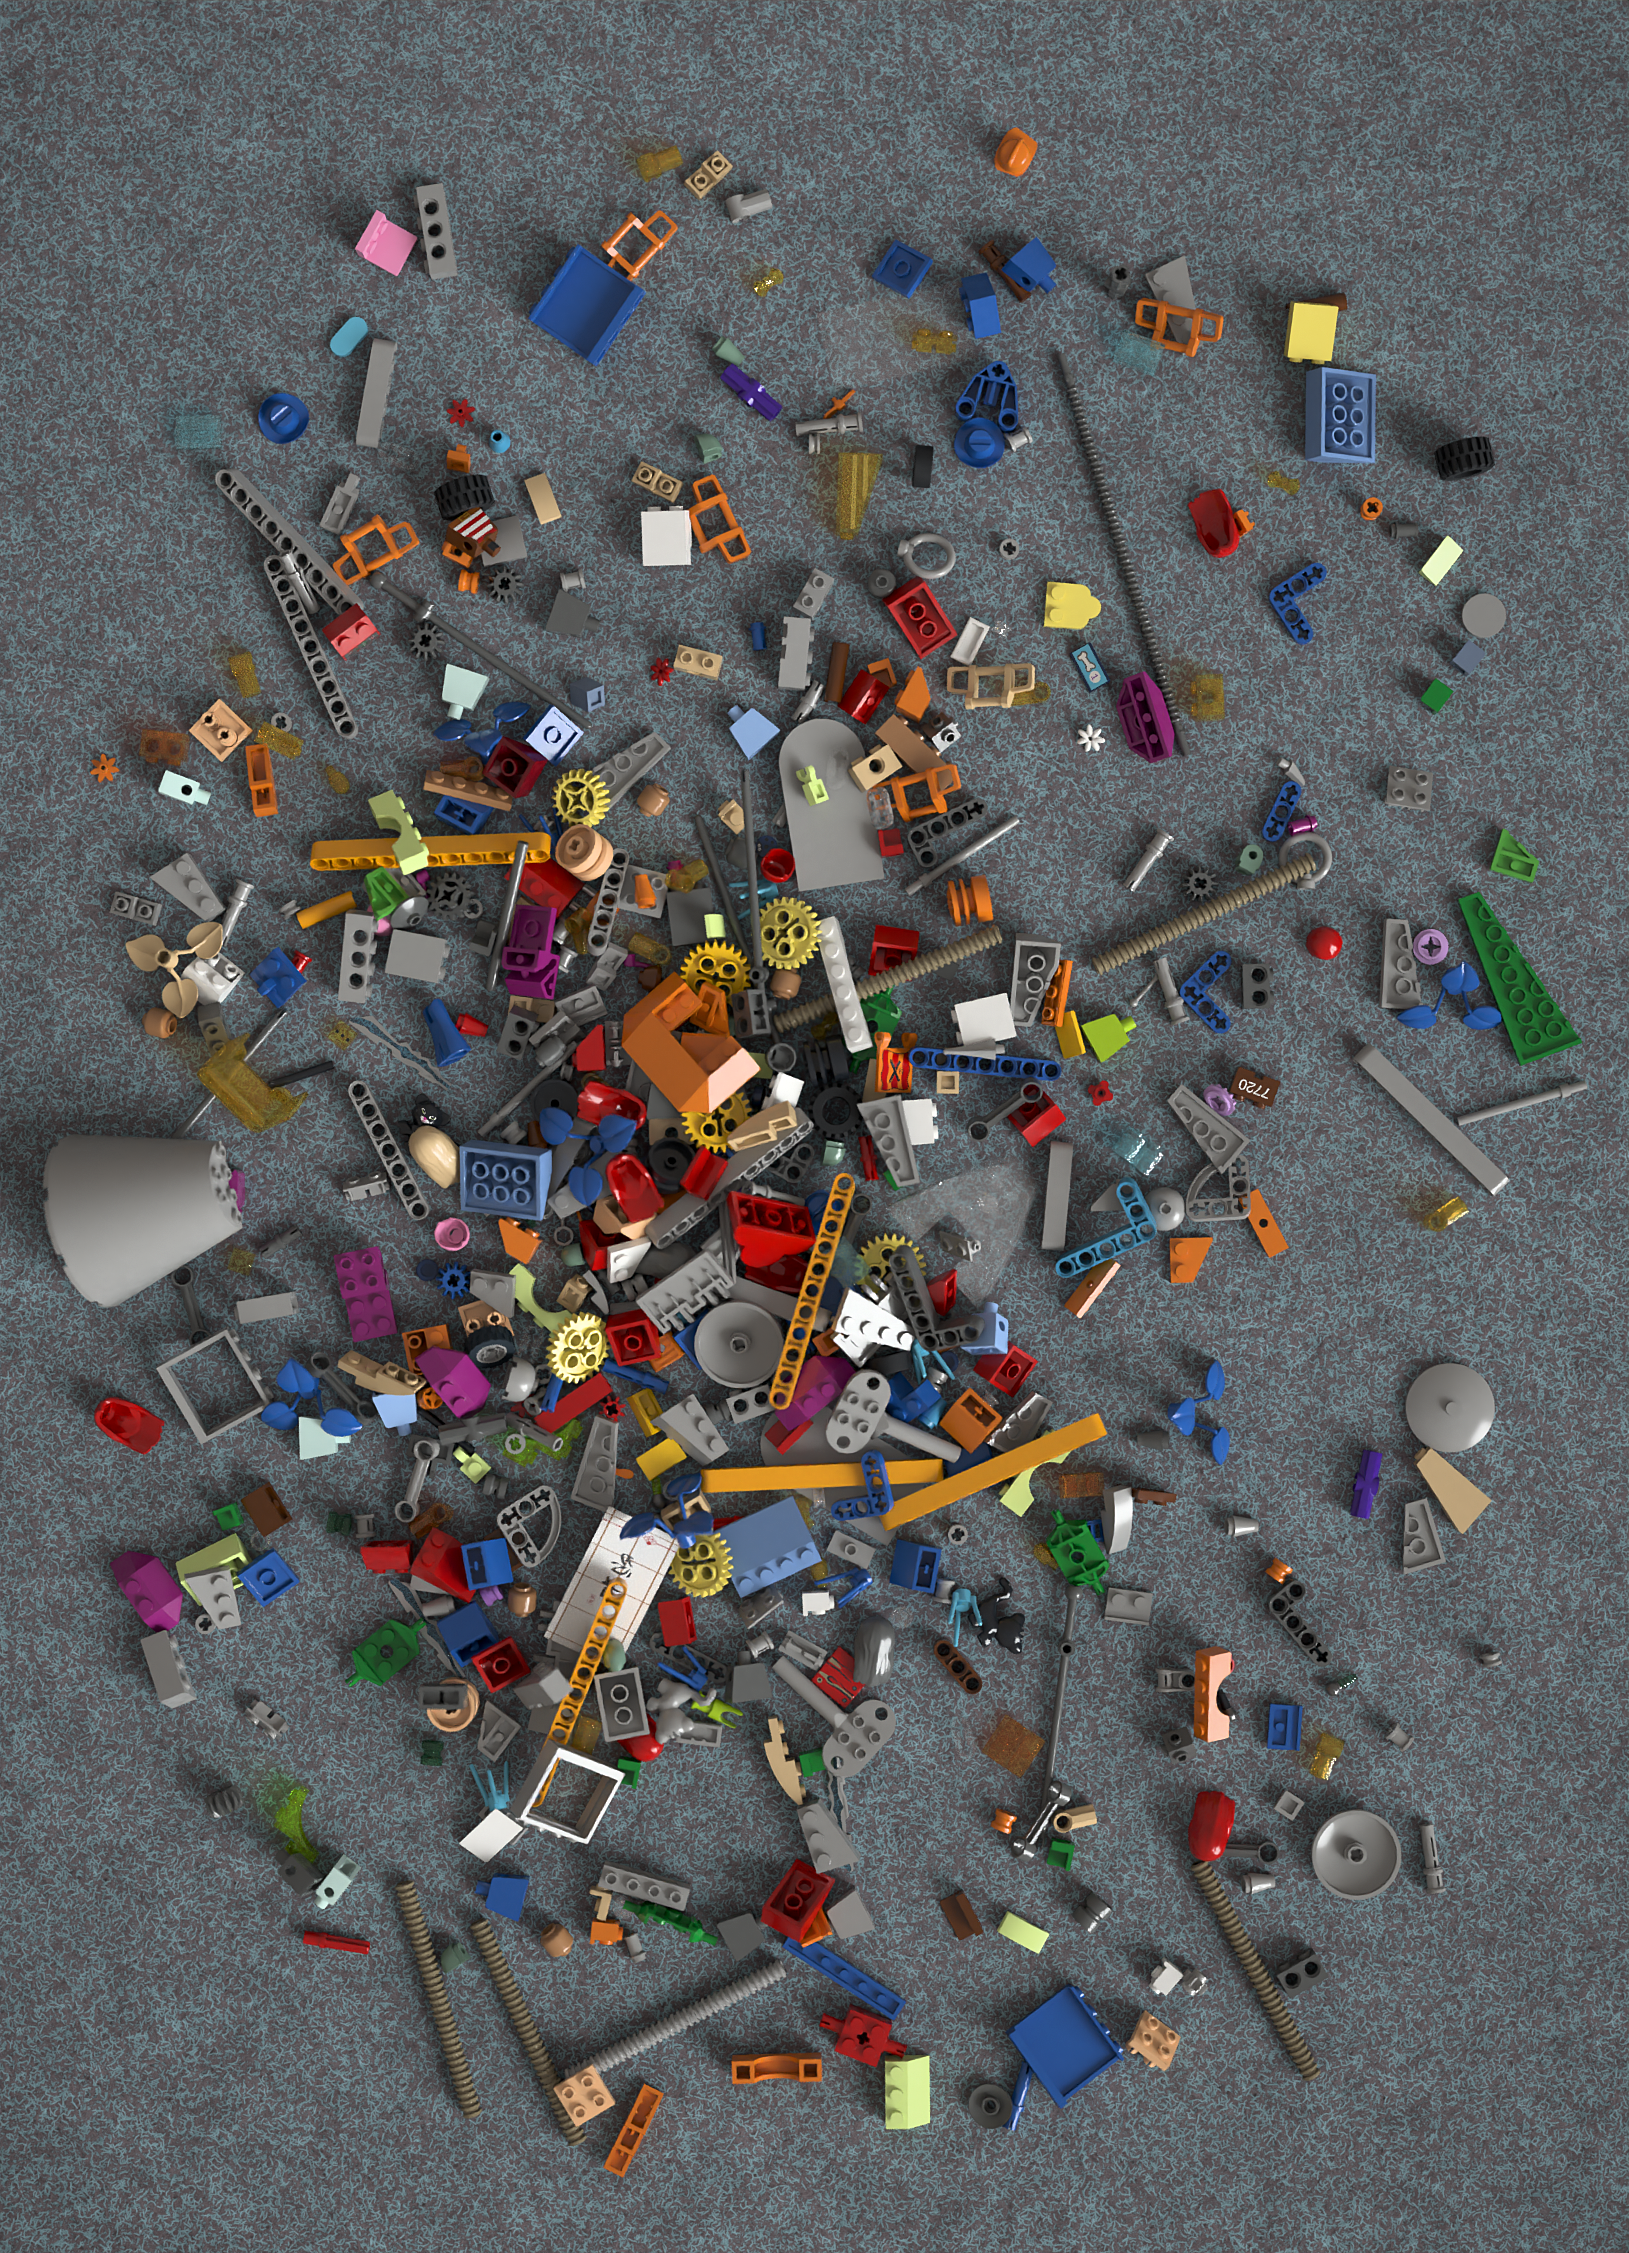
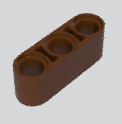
(962, 1675)

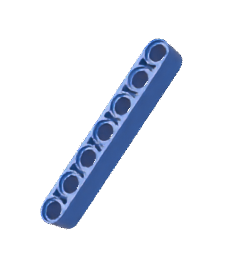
(994, 1068)

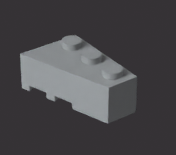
(795, 654)
(191, 887)
(692, 1430)
(167, 1669)
(543, 1686)
(825, 1838)

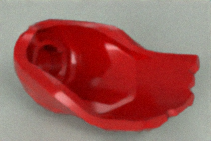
(1215, 523)
(602, 1100)
(632, 1187)
(782, 1276)
(128, 1424)
(645, 1746)
(1210, 1825)

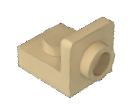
(732, 816)
(574, 1293)
(602, 1905)

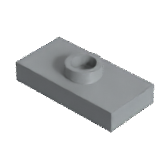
(851, 1549)
(702, 1734)

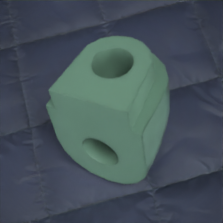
(708, 447)
(1249, 860)
(832, 1152)
(572, 1255)
(614, 1655)
(453, 1957)

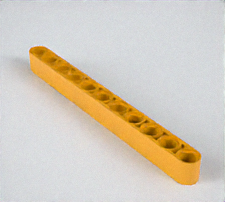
(442, 851)
(815, 1280)
(994, 1471)
(817, 1475)
(583, 1682)

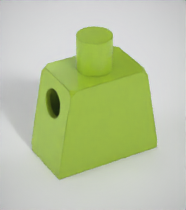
(1107, 1035)

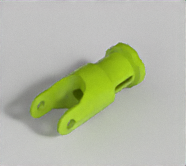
(715, 1710)

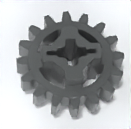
(460, 897)

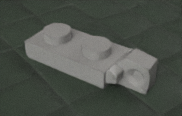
(341, 505)

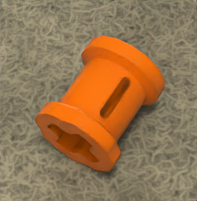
(1368, 503)

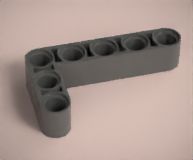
(926, 1308)

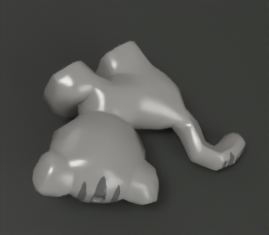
(673, 1721)

